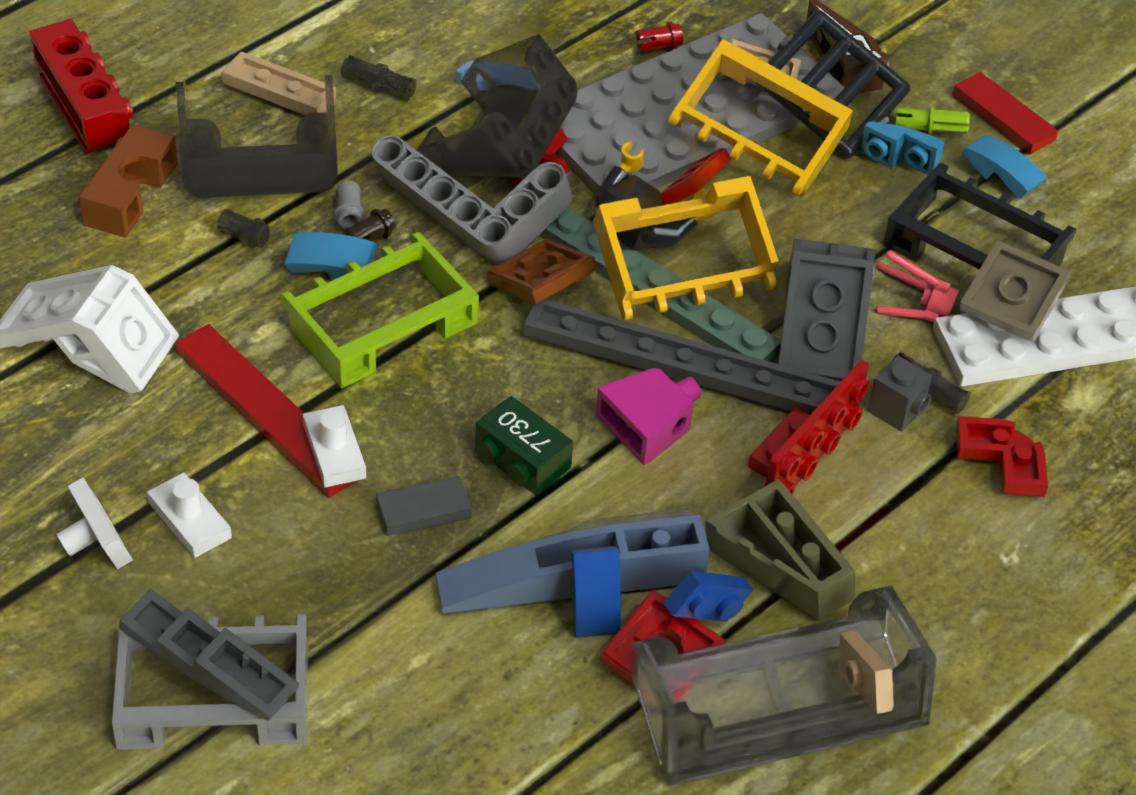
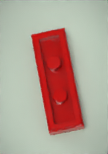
(1005, 112)
(695, 176)

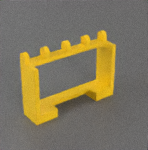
(744, 66)
(722, 197)

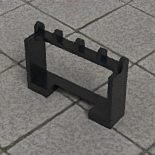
(909, 236)

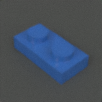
(708, 596)

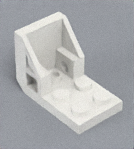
(97, 320)

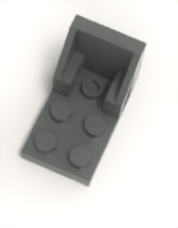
(826, 307)

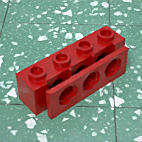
(80, 85)

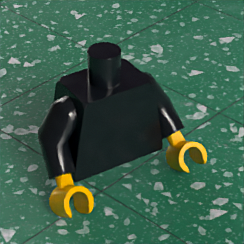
(622, 186)

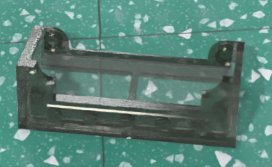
(778, 691)

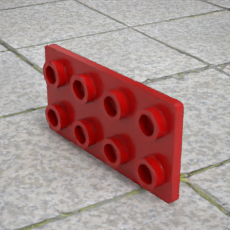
(803, 438)

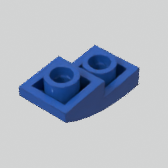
(596, 591)

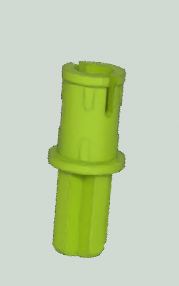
(933, 120)

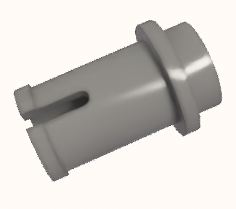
(348, 204)

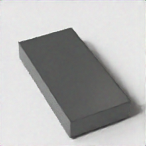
(423, 505)

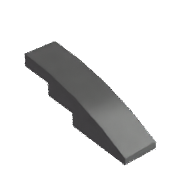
(209, 656)

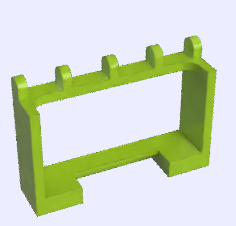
(358, 358)

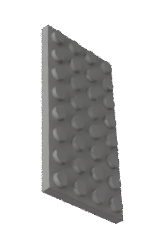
(641, 99)

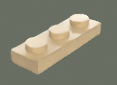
(275, 84)

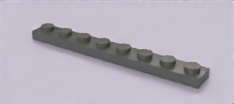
(677, 356)

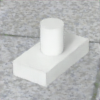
(334, 446)
(189, 514)
(93, 527)

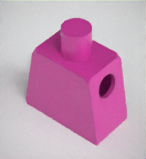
(647, 411)

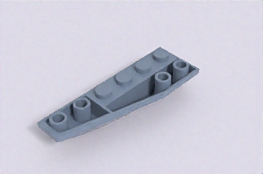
(652, 547)

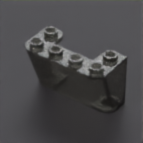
(519, 117)

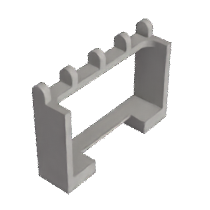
(145, 725)

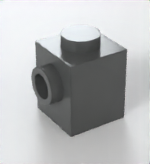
(900, 393)

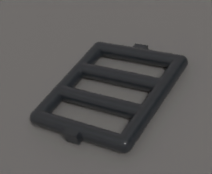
(872, 66)

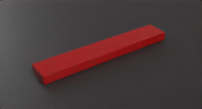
(253, 398)

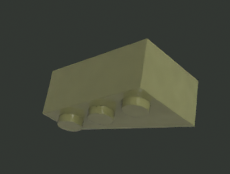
(783, 550)

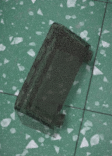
(258, 169)

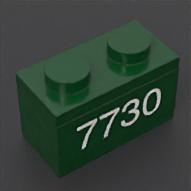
(523, 445)

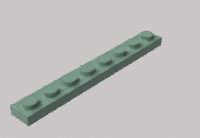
(710, 321)

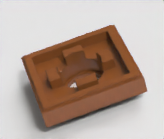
(541, 271)

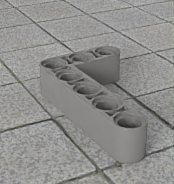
(429, 185)

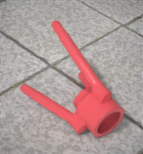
(937, 294)

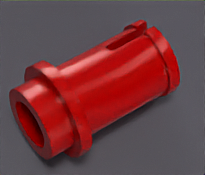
(661, 37)

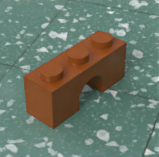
(114, 195)

